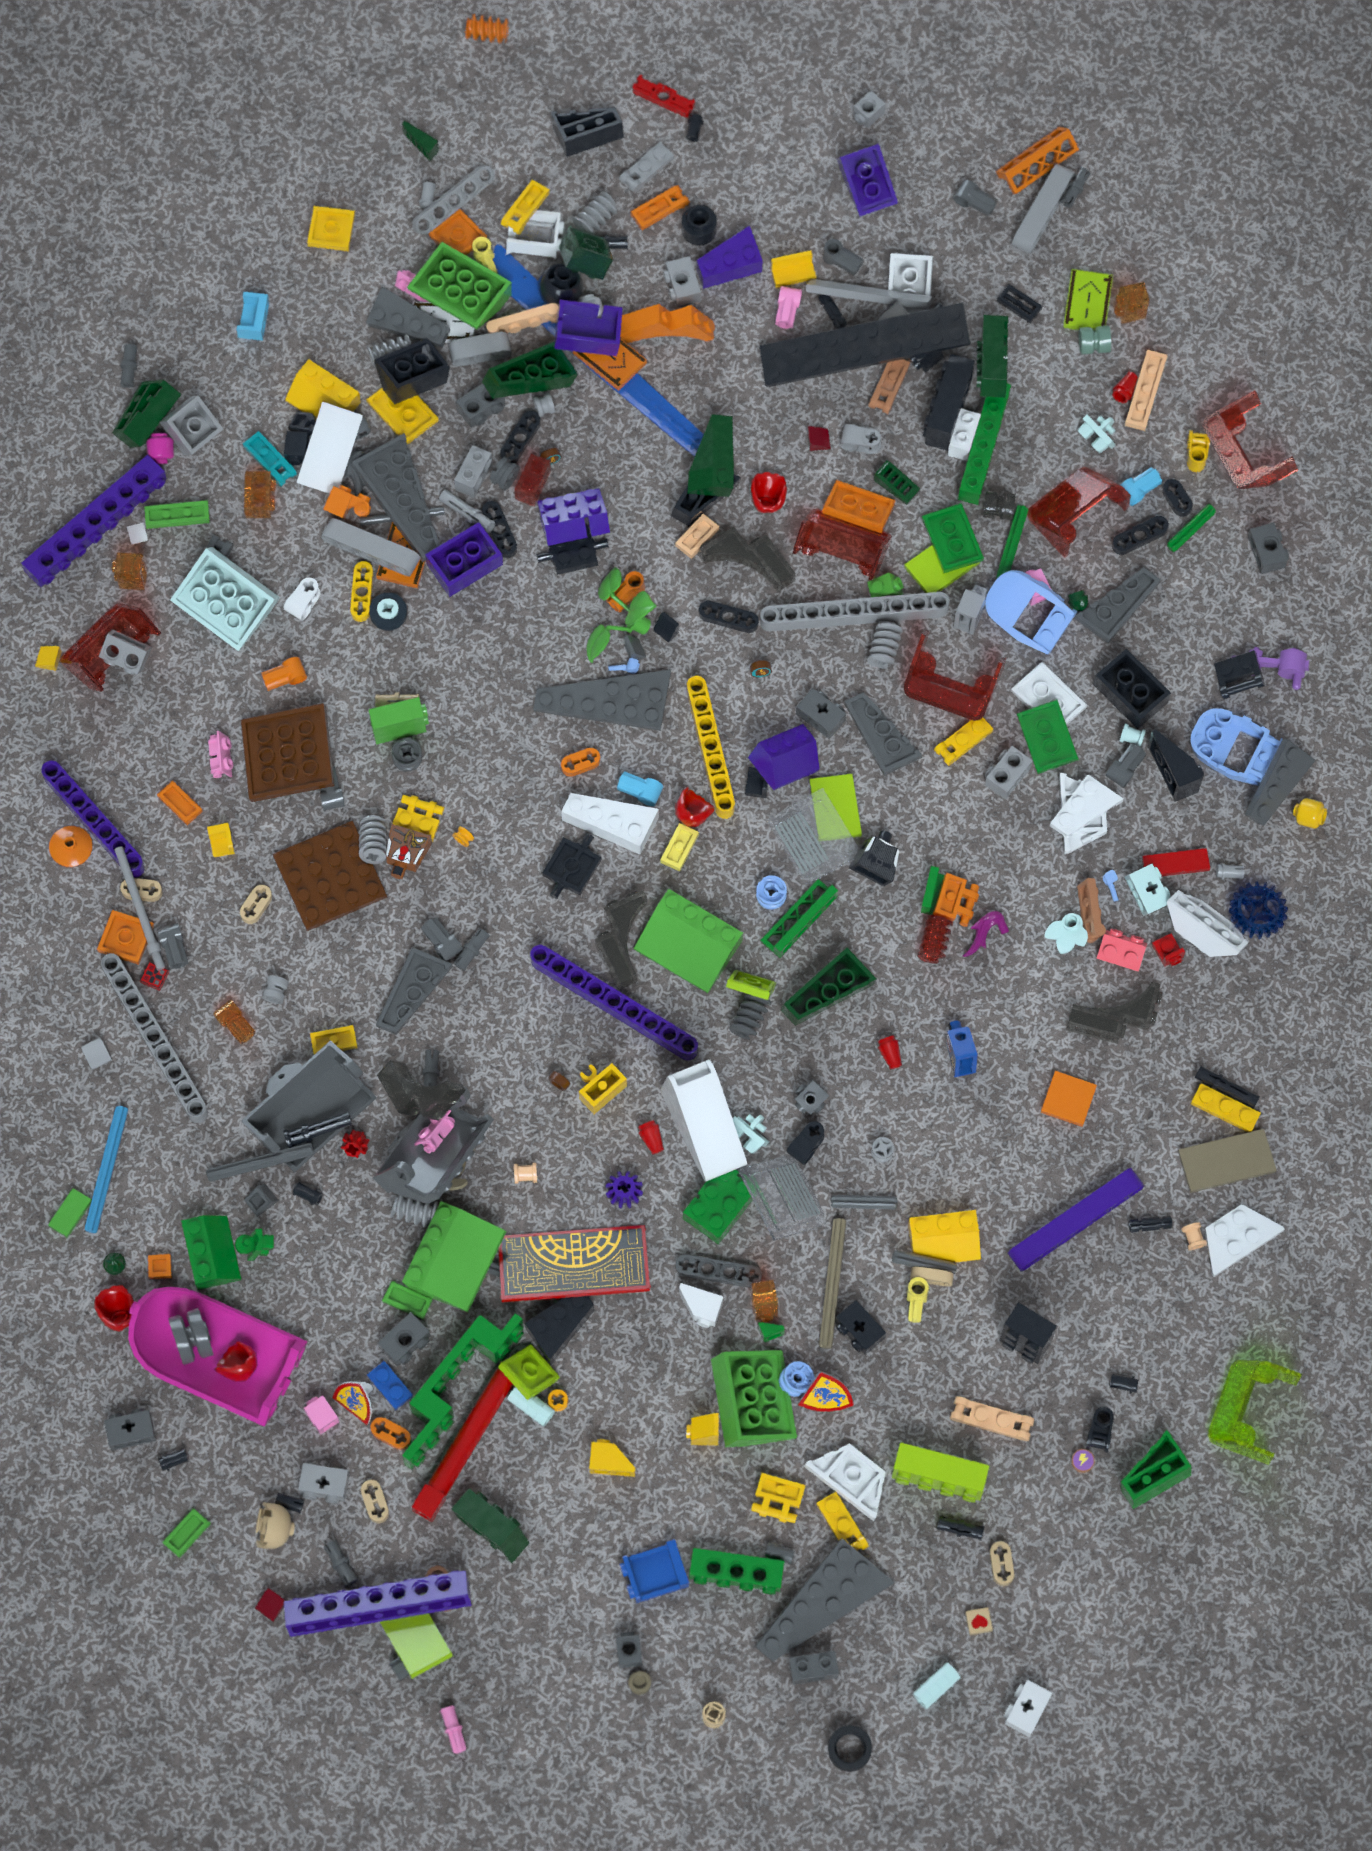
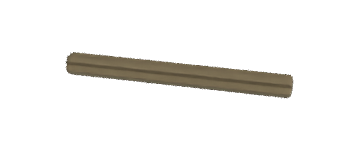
(832, 1283)

